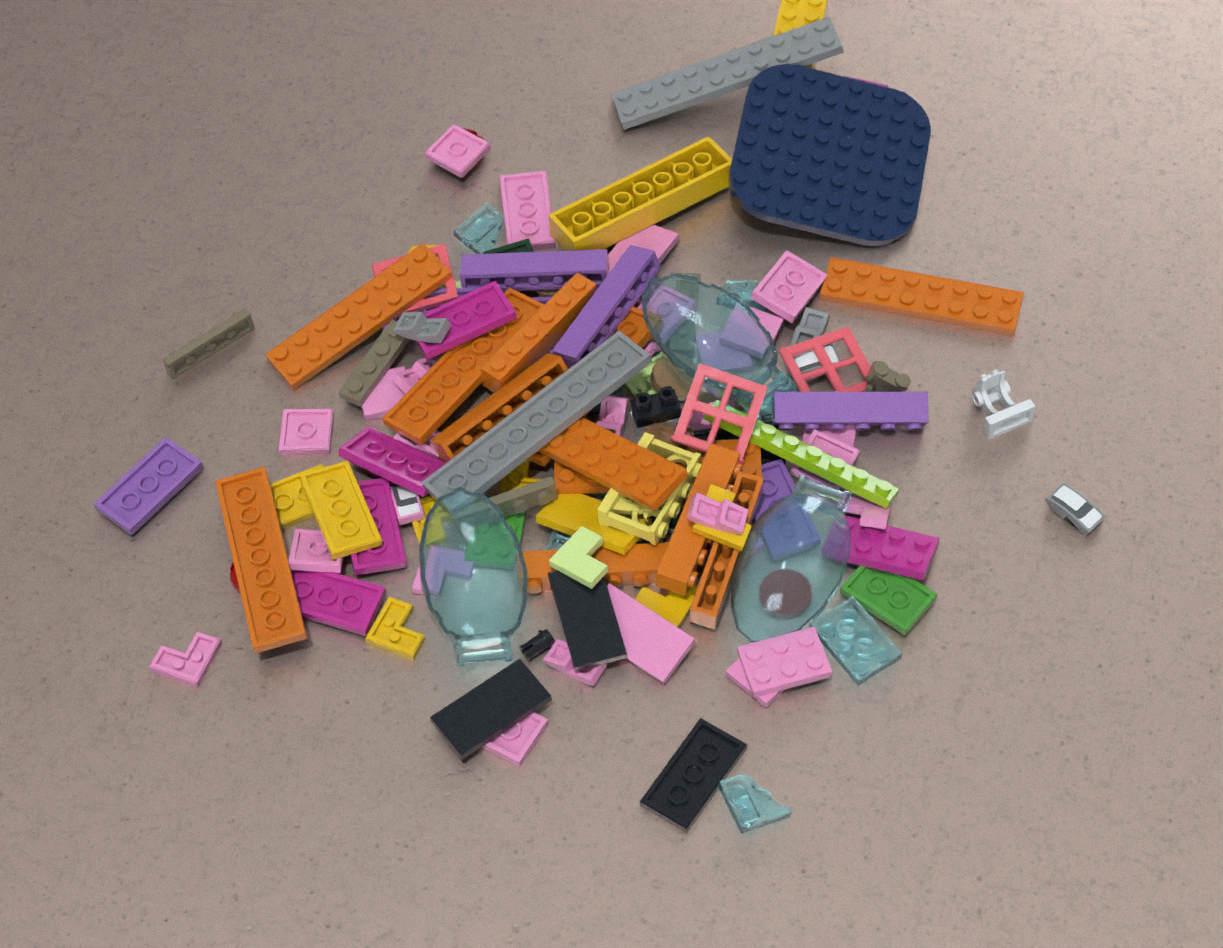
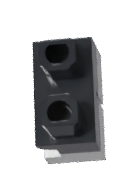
(654, 409)

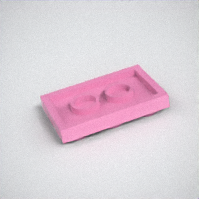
(788, 286)
(784, 662)

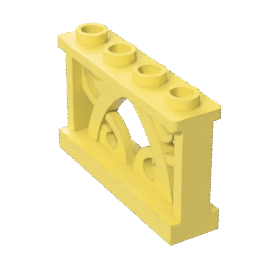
(616, 503)

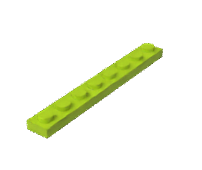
(814, 460)

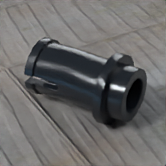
(537, 644)

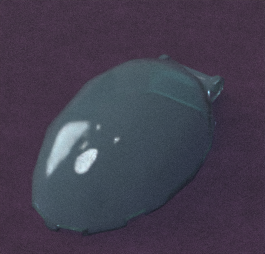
(709, 327)
(791, 562)
(472, 575)

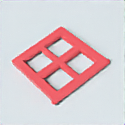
(434, 301)
(816, 344)
(720, 413)

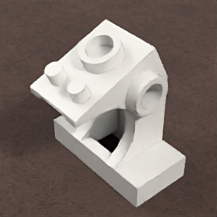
(995, 389)

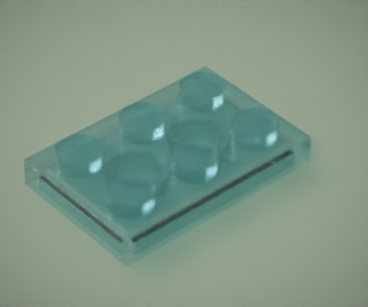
(855, 641)

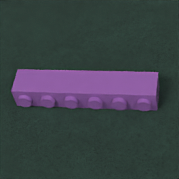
(533, 269)
(608, 304)
(850, 408)

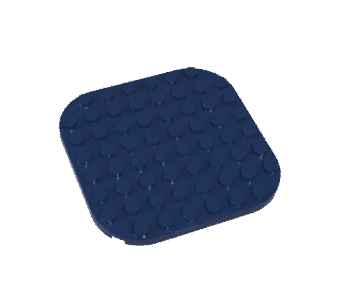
(830, 155)

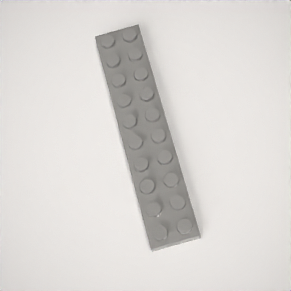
(725, 73)
(541, 418)

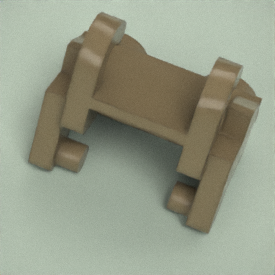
(885, 380)

